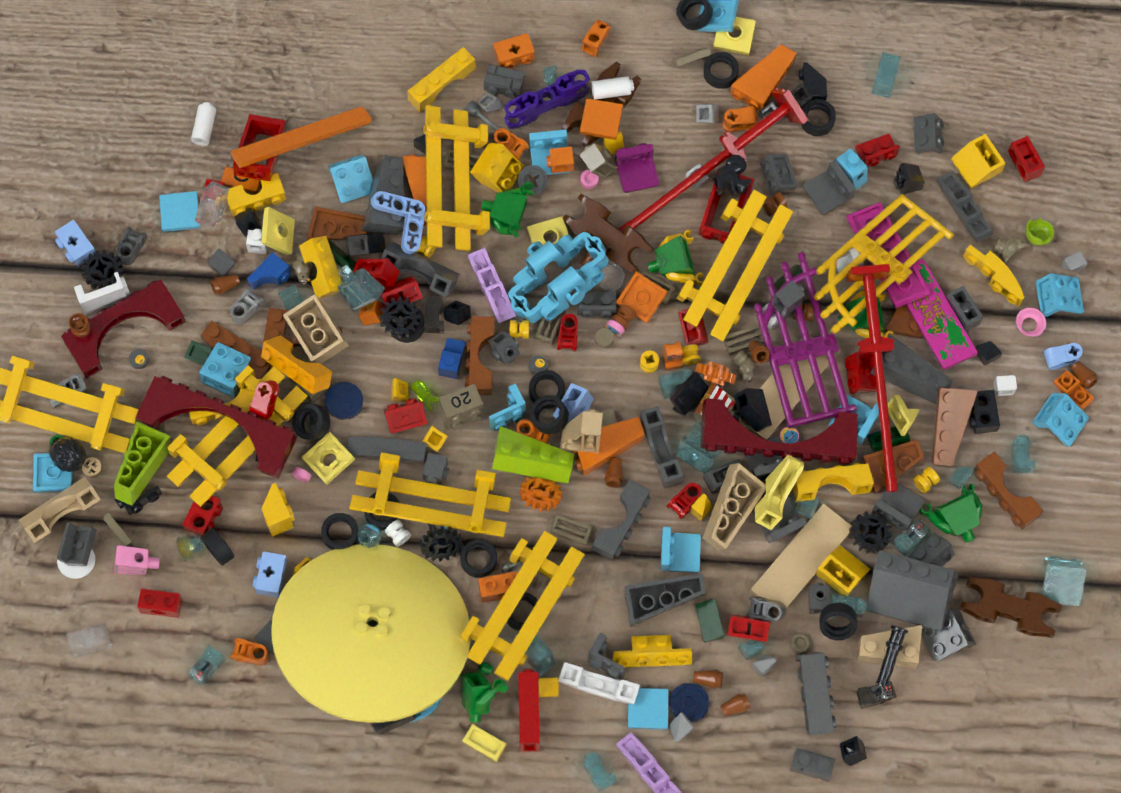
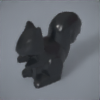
(728, 177)

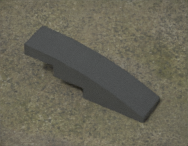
(964, 206)
(373, 446)

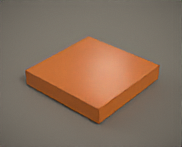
(601, 119)
(642, 296)

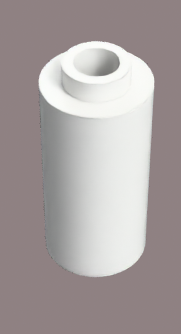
(612, 87)
(203, 124)

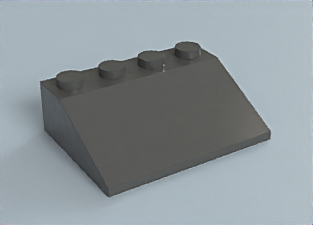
(911, 590)

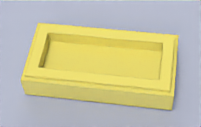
(484, 742)

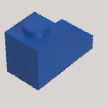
(270, 271)
(451, 358)

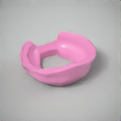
(1033, 314)

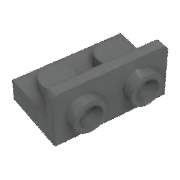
(778, 173)
(598, 304)

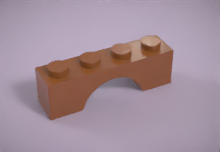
(481, 332)
(1022, 509)

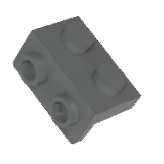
(928, 133)
(76, 545)
(934, 551)

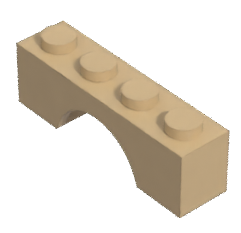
(41, 520)

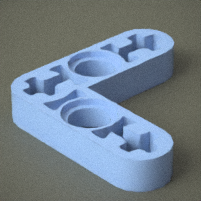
(410, 216)

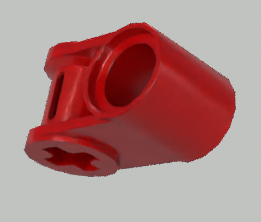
(568, 336)
(264, 402)
(682, 501)

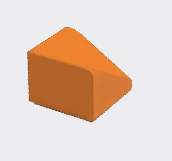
(370, 313)

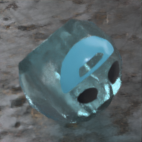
(369, 535)

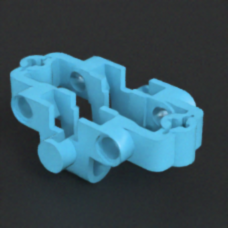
(561, 287)

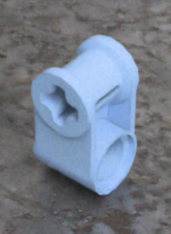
(1059, 355)

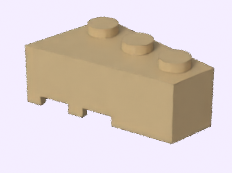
(583, 432)
(873, 648)

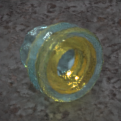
(189, 546)

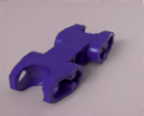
(561, 93)

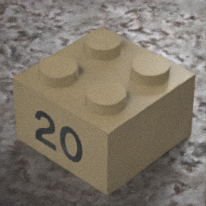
(461, 407)

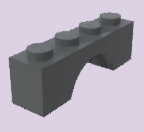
(437, 276)
(658, 442)
(610, 540)

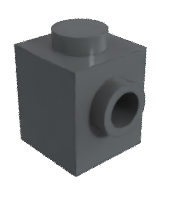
(435, 469)
(818, 597)

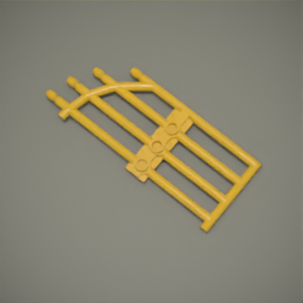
(878, 256)

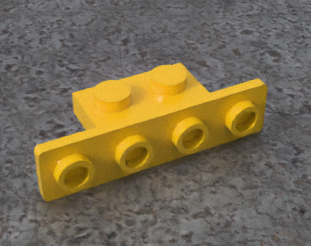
(652, 651)

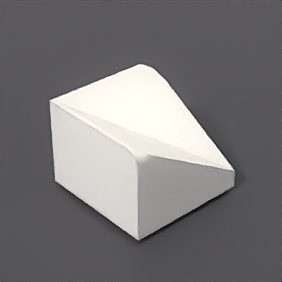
(1005, 385)

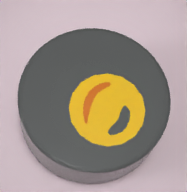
(138, 359)
(538, 364)

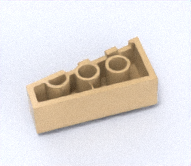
(734, 504)

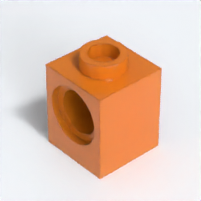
(560, 160)

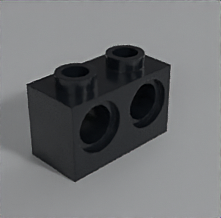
(988, 412)

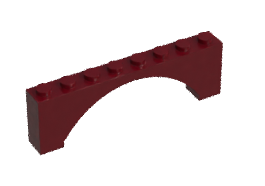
(168, 400)
(725, 433)

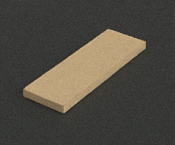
(772, 396)
(802, 557)

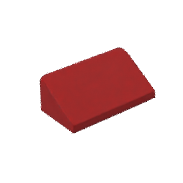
(693, 334)

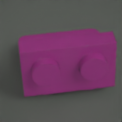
(636, 168)

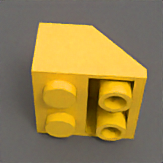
(978, 161)
(497, 168)
(276, 513)
(842, 571)

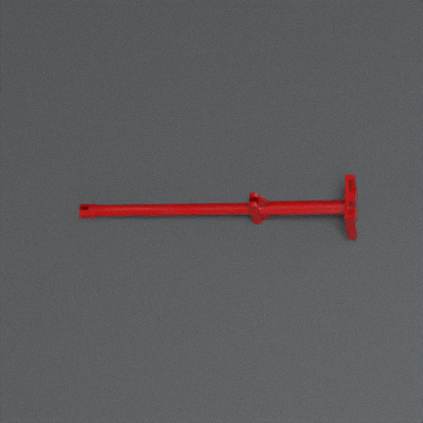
(733, 146)
(876, 346)

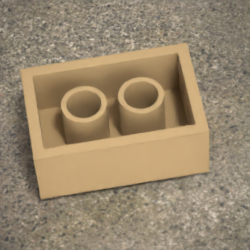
(316, 330)

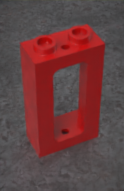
(254, 126)
(705, 228)
(529, 710)

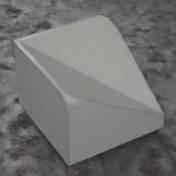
(707, 113)
(1074, 262)
(763, 665)

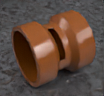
(771, 204)
(807, 312)
(624, 316)
(77, 321)

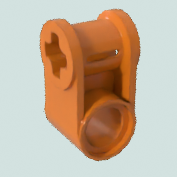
(740, 118)
(513, 143)
(534, 433)
(245, 652)

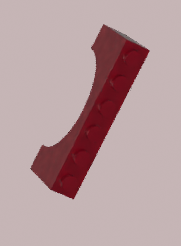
(150, 302)

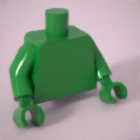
(508, 209)
(957, 515)
(478, 691)

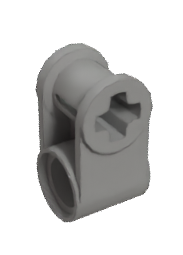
(247, 303)

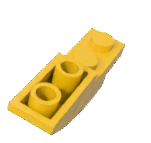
(1002, 278)

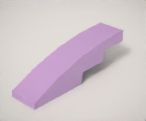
(491, 285)
(646, 765)

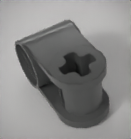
(131, 242)
(762, 609)

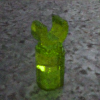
(424, 393)

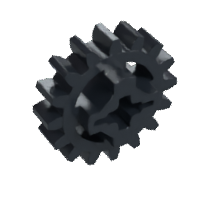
(94, 272)
(392, 317)
(866, 526)
(441, 543)

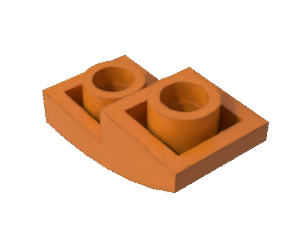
(1070, 385)

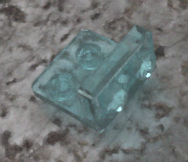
(690, 450)
(1064, 580)

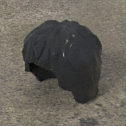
(67, 454)

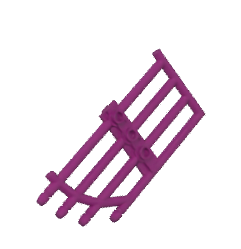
(808, 349)

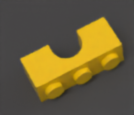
(271, 193)
(319, 252)

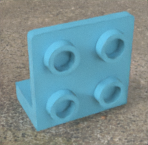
(540, 145)
(351, 178)
(1059, 294)
(222, 368)
(514, 413)
(1061, 417)
(866, 418)
(680, 551)

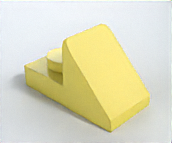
(900, 414)

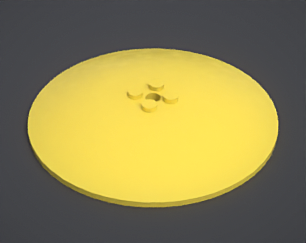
(364, 669)

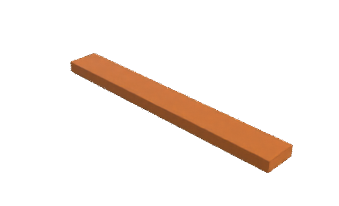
(300, 137)

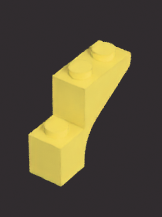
(778, 486)

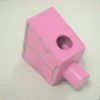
(126, 561)

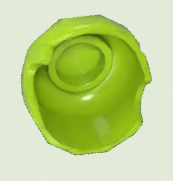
(1039, 232)

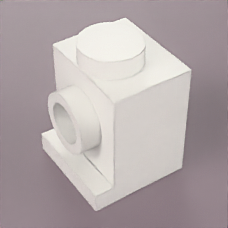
(254, 239)

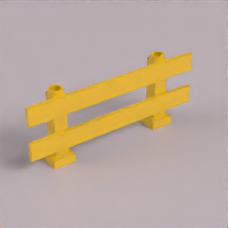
(434, 215)
(745, 220)
(106, 407)
(194, 459)
(386, 482)
(534, 562)

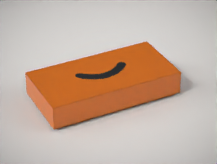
(249, 184)

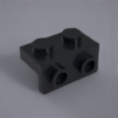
(689, 394)

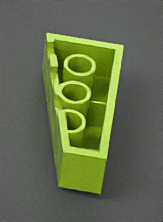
(531, 457)
(140, 462)

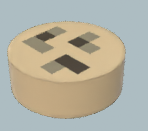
(92, 467)

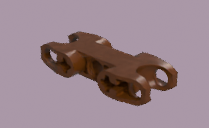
(576, 113)
(597, 225)
(1024, 611)

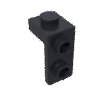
(151, 496)

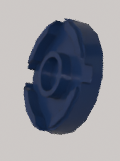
(344, 400)
(690, 700)

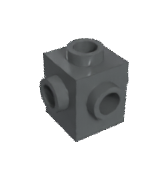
(504, 347)

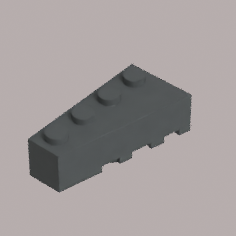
(388, 179)
(912, 372)
(660, 596)
(816, 693)

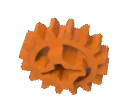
(715, 373)
(540, 493)

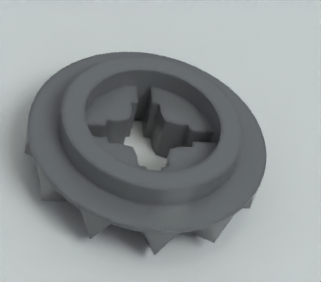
(534, 171)

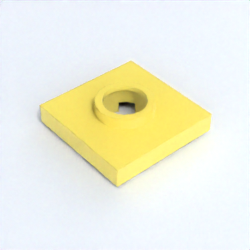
(738, 45)
(538, 230)
(270, 233)
(328, 445)

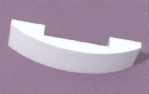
(598, 684)

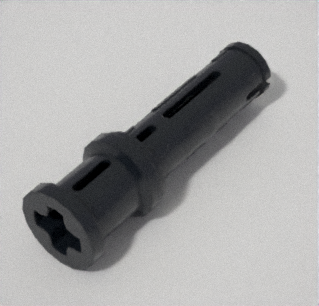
(894, 645)

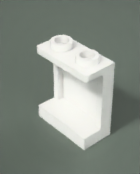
(102, 298)

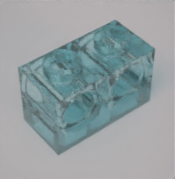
(886, 75)

